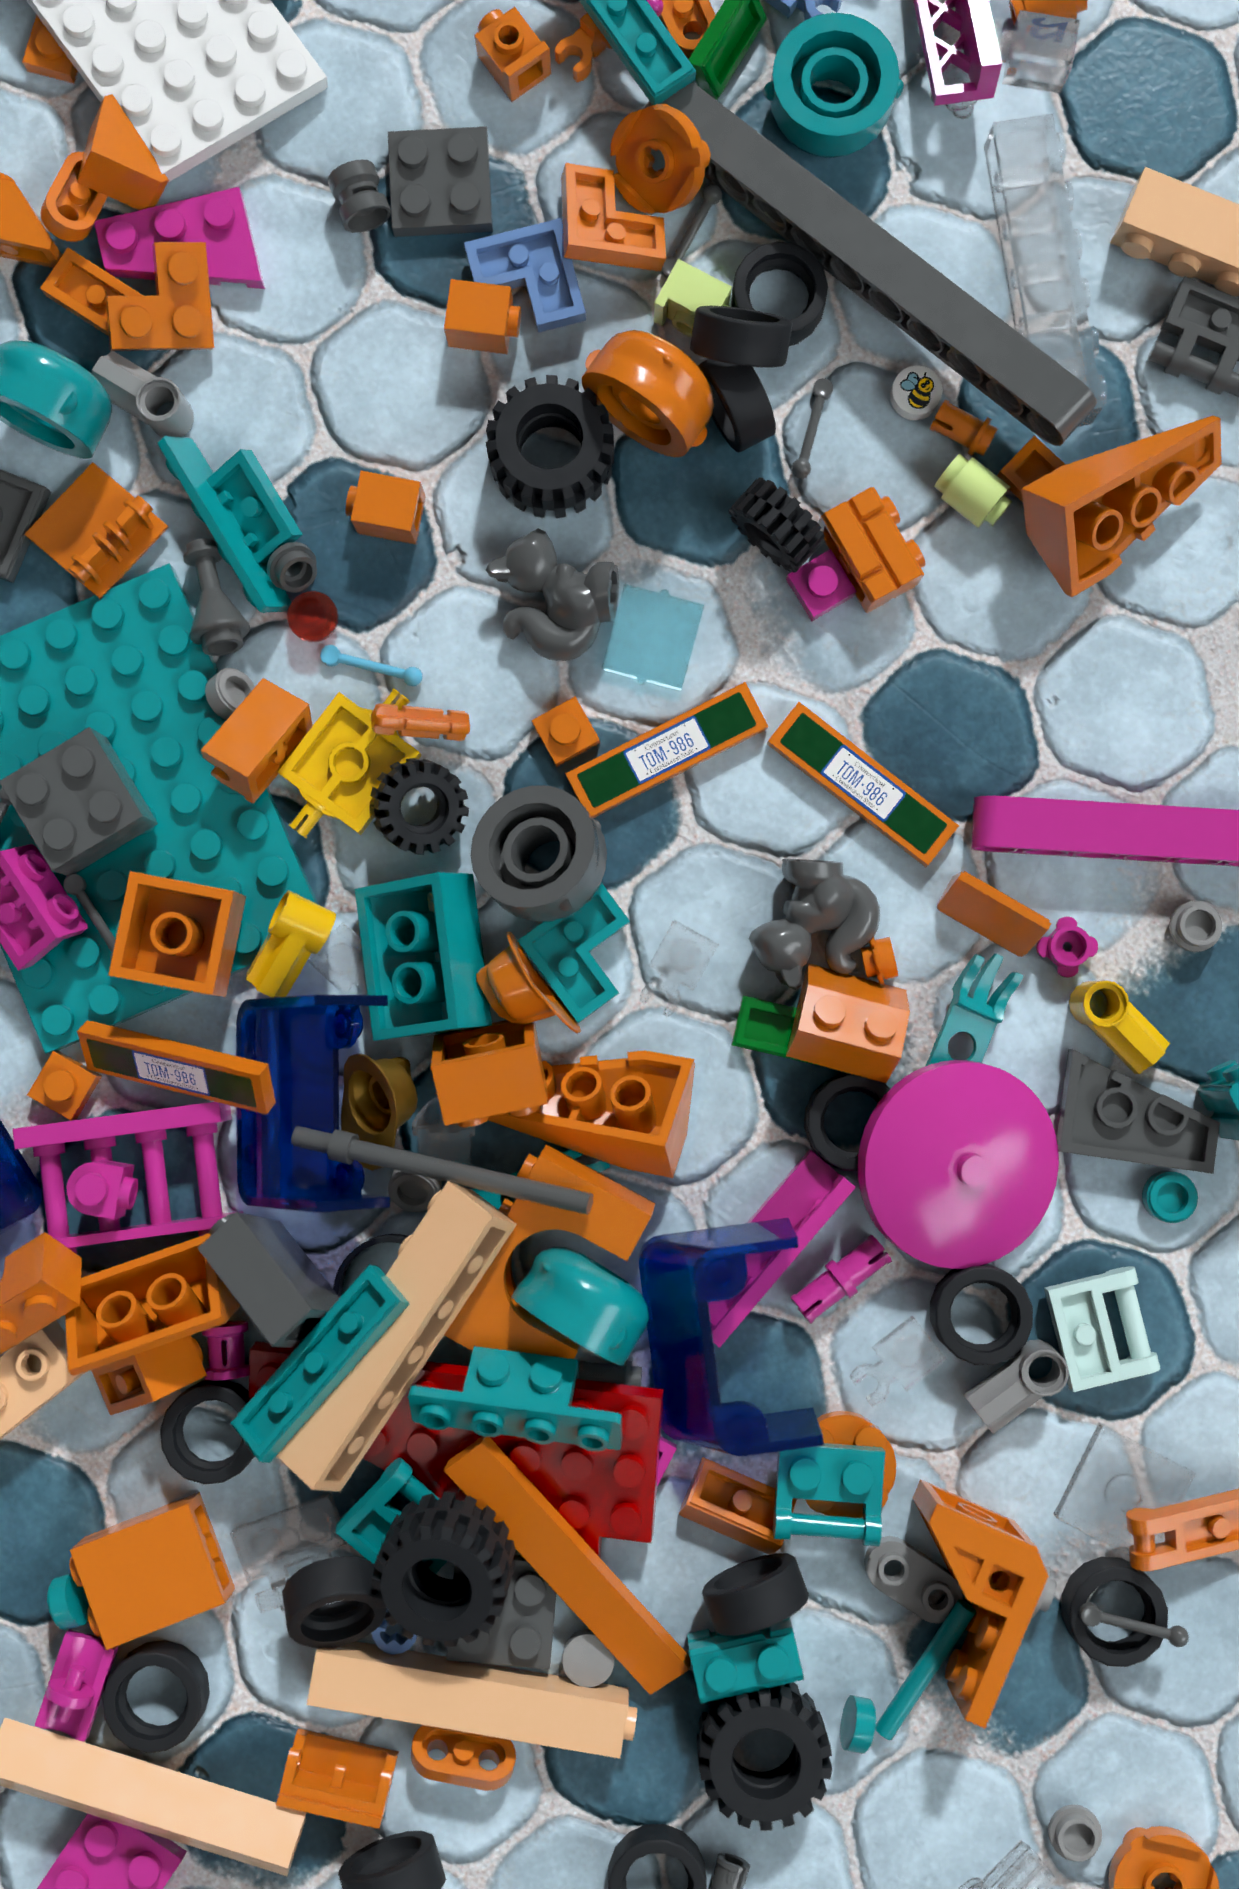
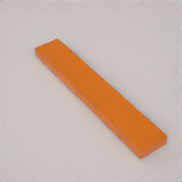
(569, 1565)

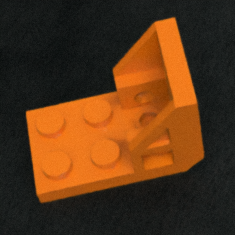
(1001, 1578)

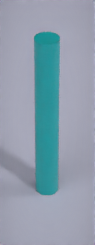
(925, 1669)

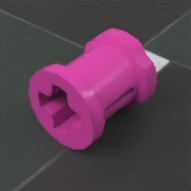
(234, 1365)

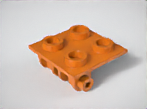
(97, 530)

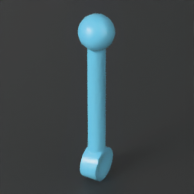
(332, 656)

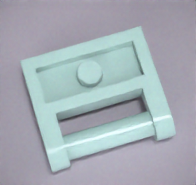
(1086, 1333)

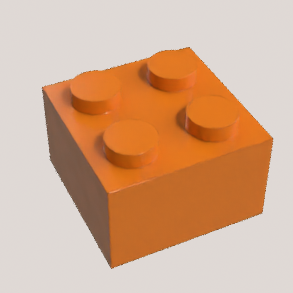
(177, 934)

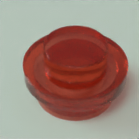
(312, 616)

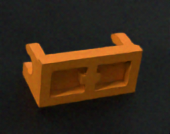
(257, 739)
(337, 1778)

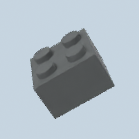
(78, 802)

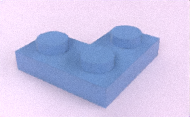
(535, 260)

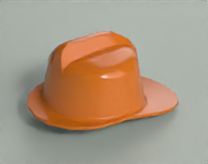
(519, 991)

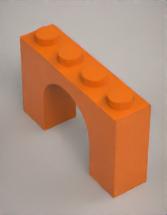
(614, 1223)

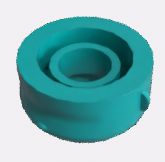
(837, 50)
(52, 399)
(584, 1302)

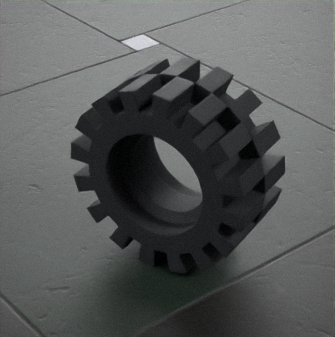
(776, 524)
(447, 816)

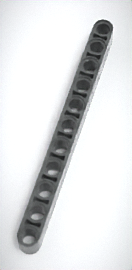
(887, 273)

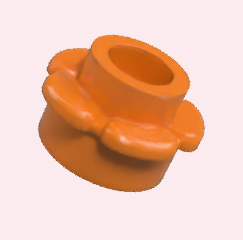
(879, 960)

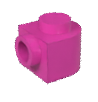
(103, 1189)

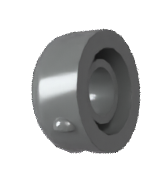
(515, 830)

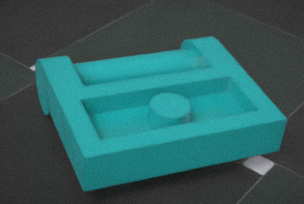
(835, 1475)
(370, 1518)

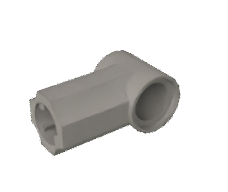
(144, 394)
(1010, 1388)

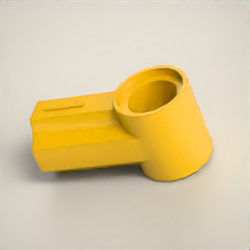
(294, 933)
(1121, 1026)

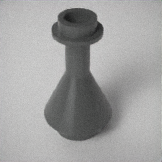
(216, 619)

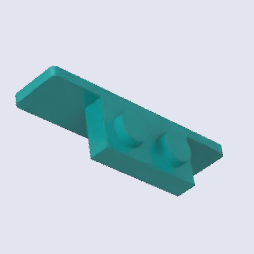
(240, 513)
(518, 1398)

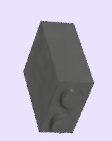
(269, 1276)

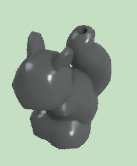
(573, 599)
(819, 902)

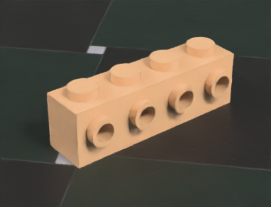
(32, 1375)

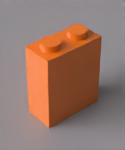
(151, 1571)

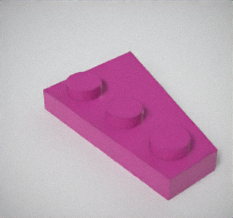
(209, 218)

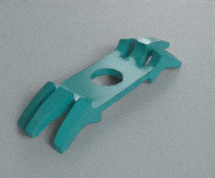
(972, 1012)

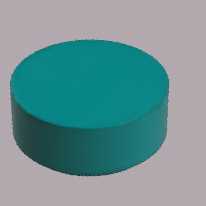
(1170, 1196)
(67, 1603)
(857, 1724)

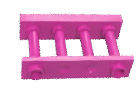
(149, 1131)

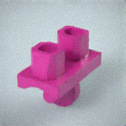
(76, 1685)

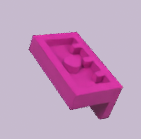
(33, 907)

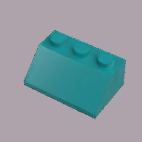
(424, 954)

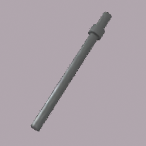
(347, 1147)

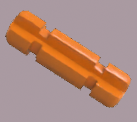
(420, 722)

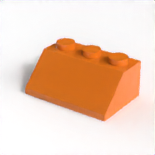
(145, 1306)

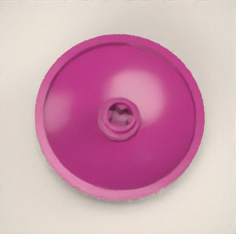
(958, 1164)

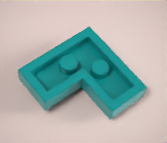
(564, 957)

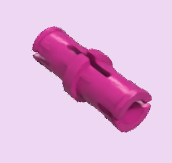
(841, 1279)

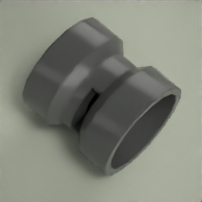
(357, 190)

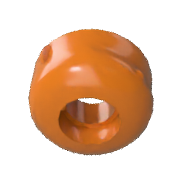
(651, 391)

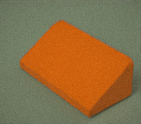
(992, 914)
(732, 1506)

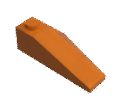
(1101, 504)
(616, 1110)

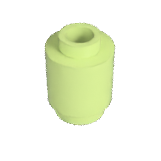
(973, 491)

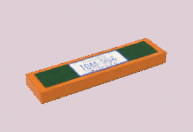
(667, 750)
(862, 784)
(177, 1066)

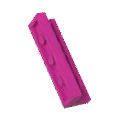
(977, 39)
(808, 1199)

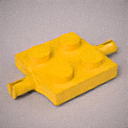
(341, 764)

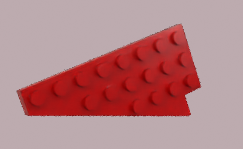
(594, 1491)

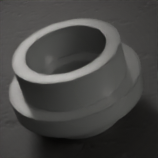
(292, 567)

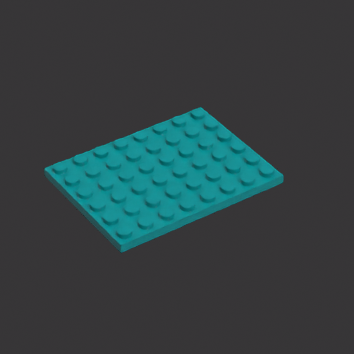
(141, 684)

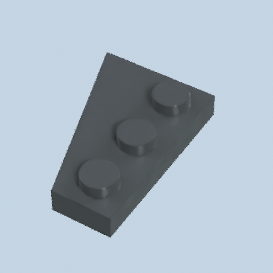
(1125, 1121)

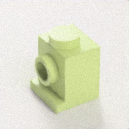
(685, 292)

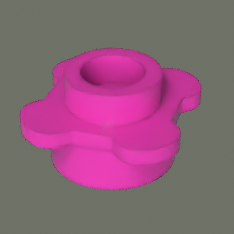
(1082, 946)

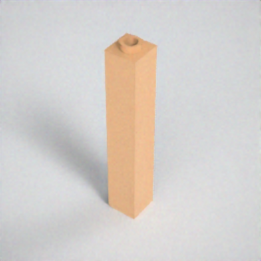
(473, 1698)
(148, 1797)

